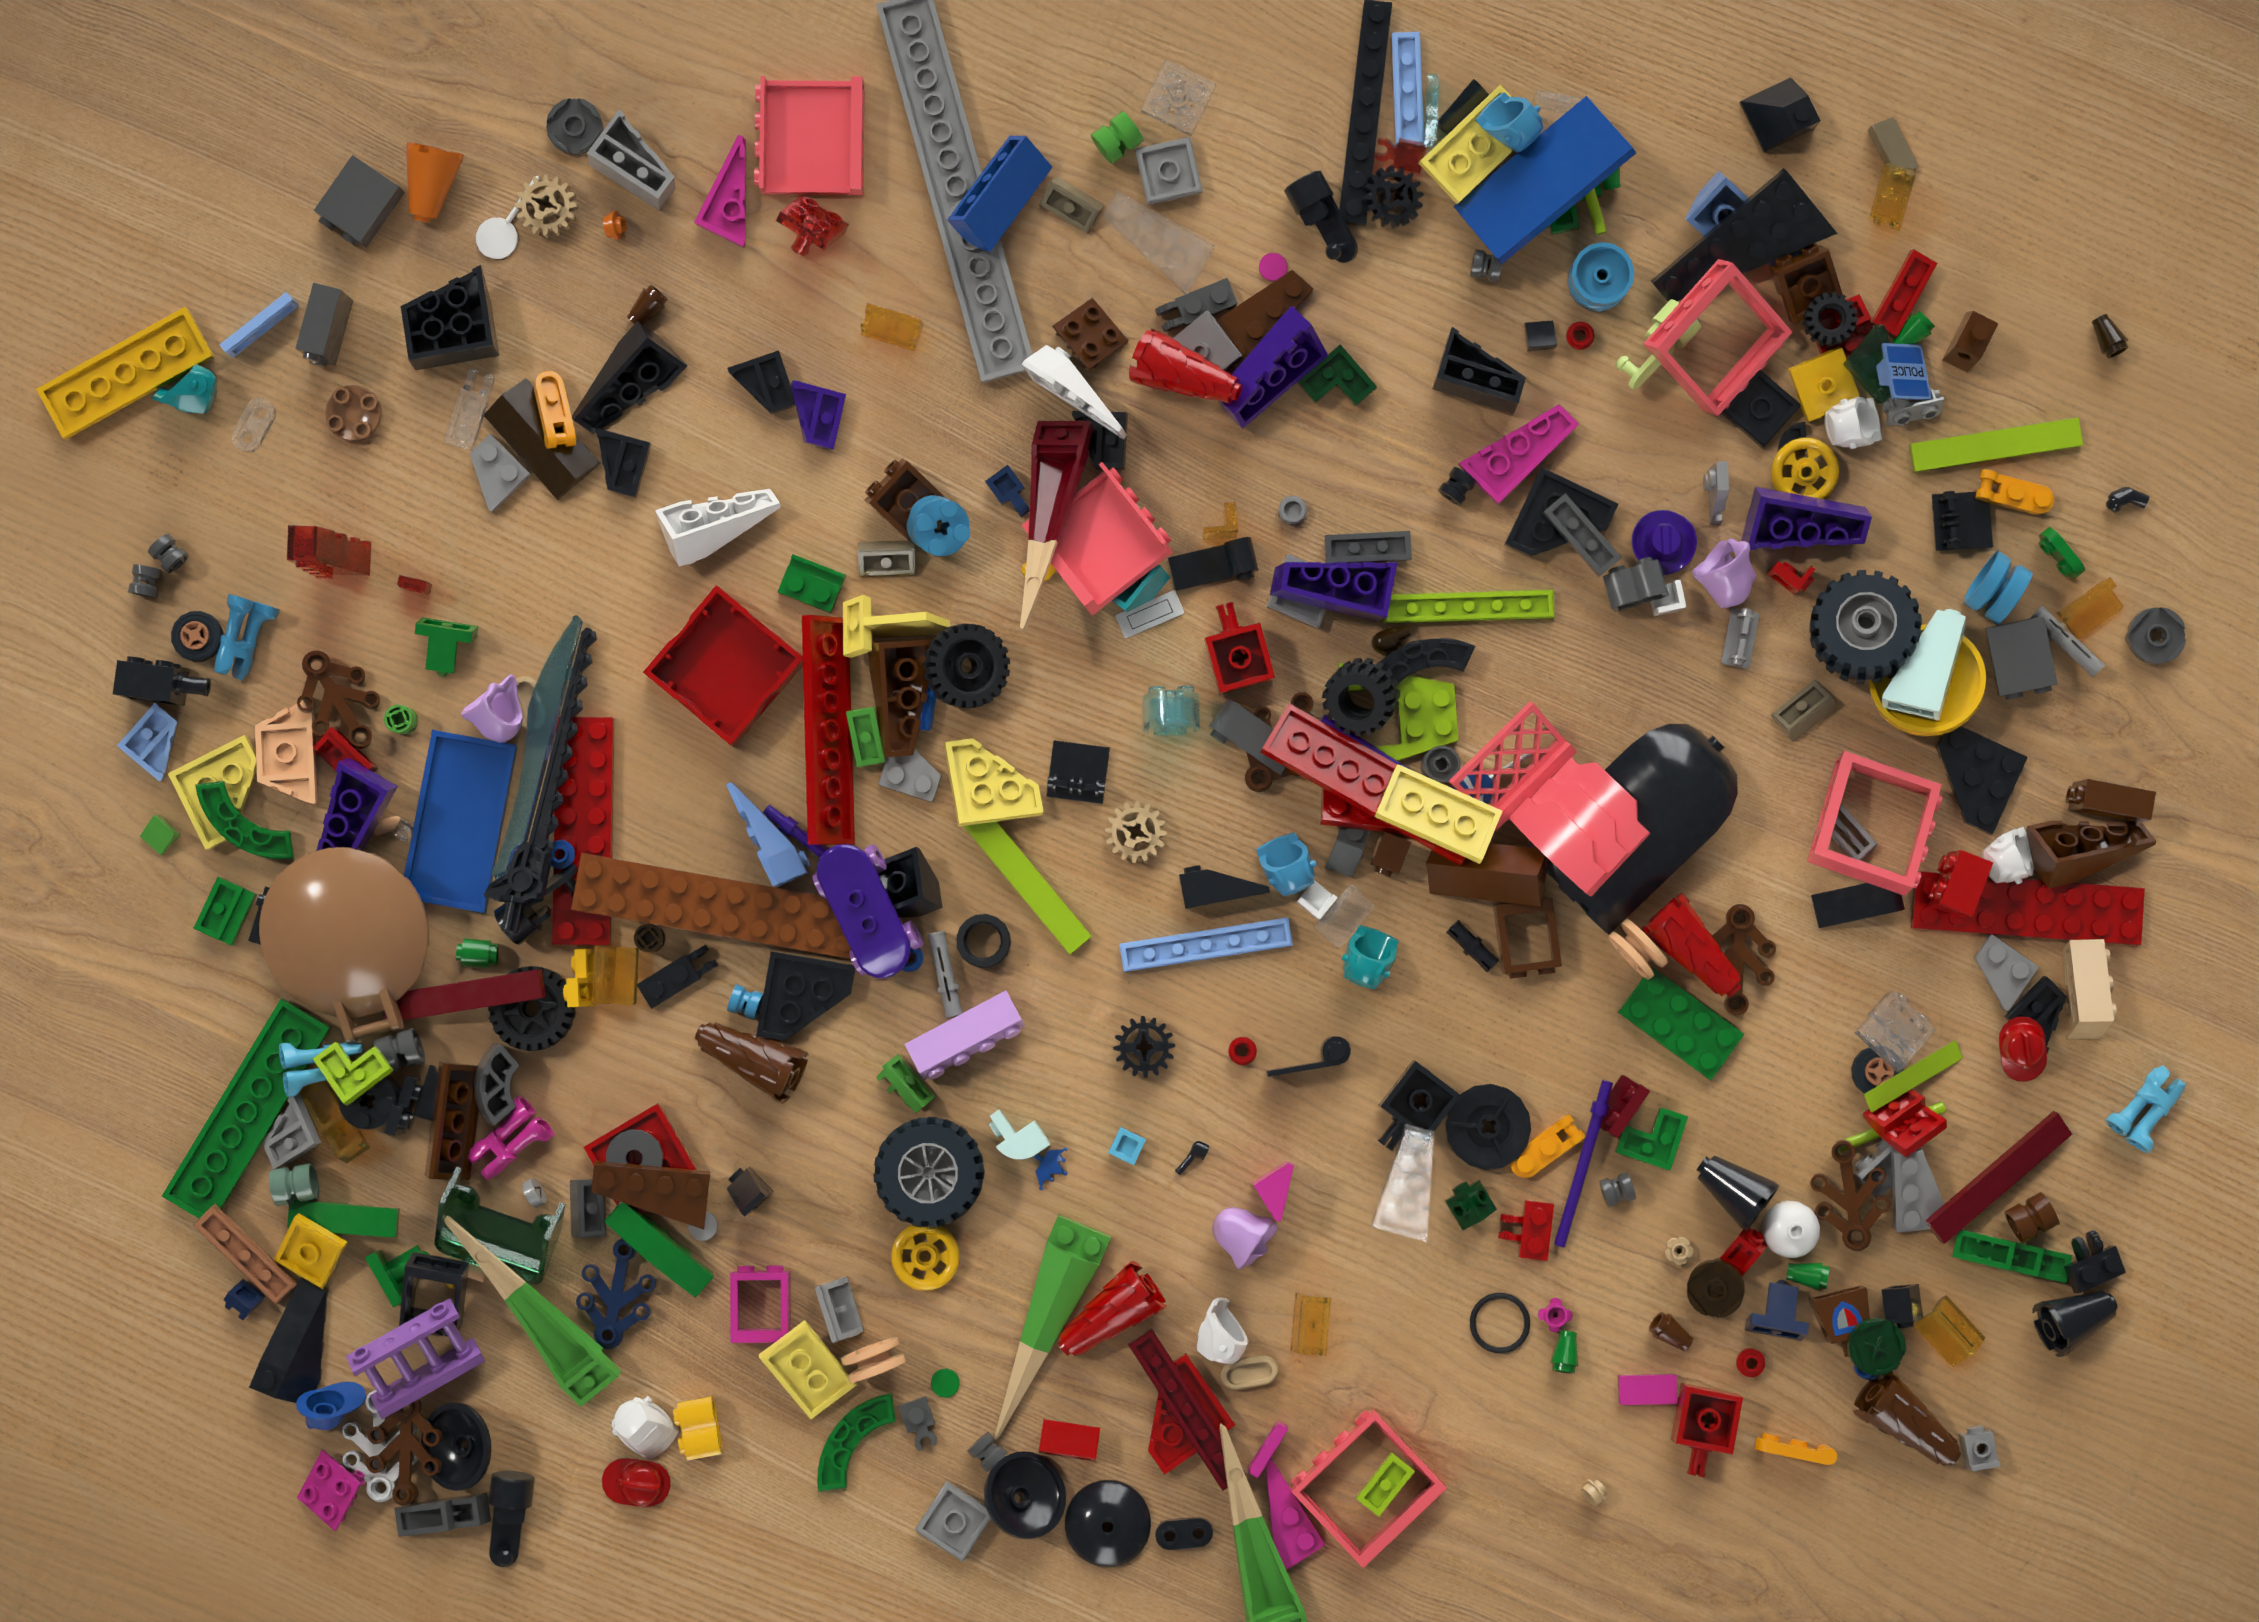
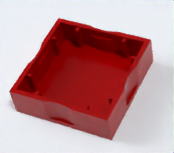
(725, 666)

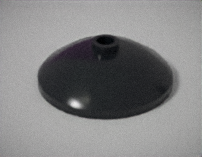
(464, 1447)
(1040, 1494)
(1113, 1503)

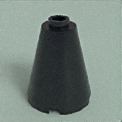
(1736, 1189)
(2072, 1319)

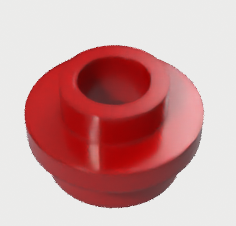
(1580, 327)
(1252, 1051)
(1742, 1358)

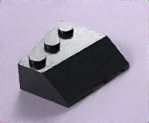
(451, 323)

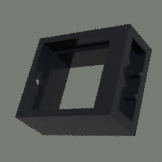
(433, 1269)

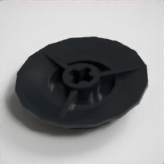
(1510, 1126)

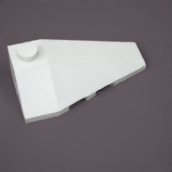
(1060, 377)
(705, 527)

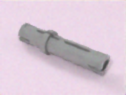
(2069, 643)
(953, 1007)

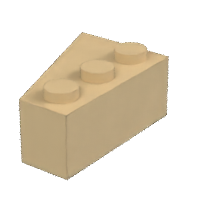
(2088, 988)

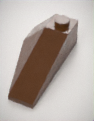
(898, 692)
(2073, 852)

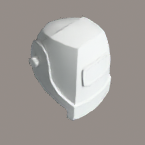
(1853, 423)
(2010, 857)
(1221, 1335)
(644, 1427)

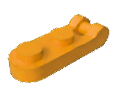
(554, 410)
(2014, 493)
(1546, 1147)
(1795, 1449)

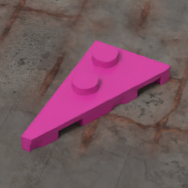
(726, 203)
(1291, 1527)

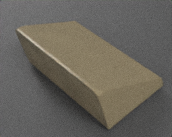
(1892, 144)
(1071, 204)
(886, 558)
(1804, 710)

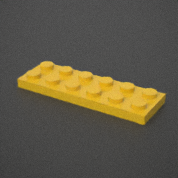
(125, 373)

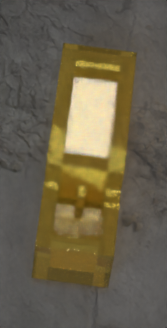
(325, 1112)

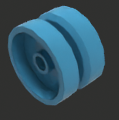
(1605, 261)
(1997, 587)

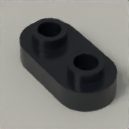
(1183, 1532)

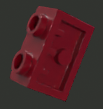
(1624, 1102)

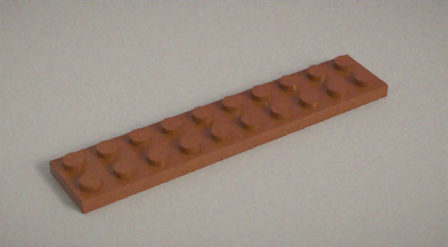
(708, 905)

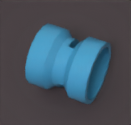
(739, 999)

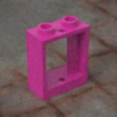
(759, 1335)

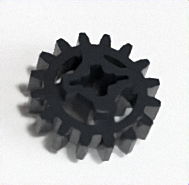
(1384, 190)
(1130, 1047)

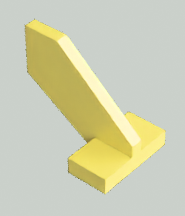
(861, 627)

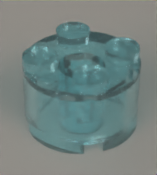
(1170, 710)

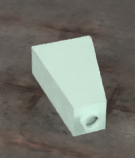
(1925, 677)

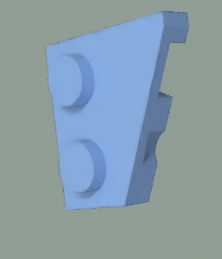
(151, 741)

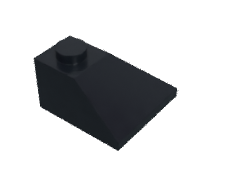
(1780, 114)
(911, 884)

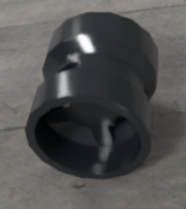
(1457, 486)

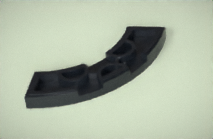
(1427, 654)

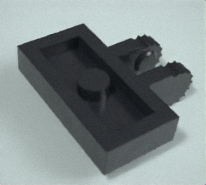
(2093, 1268)

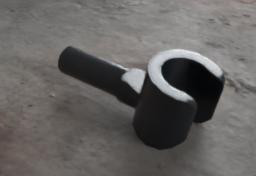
(1198, 1150)

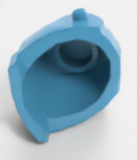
(1511, 121)
(1287, 864)

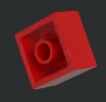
(1959, 883)

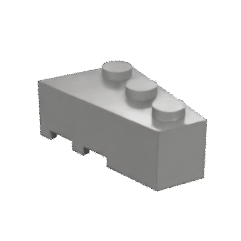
(631, 163)

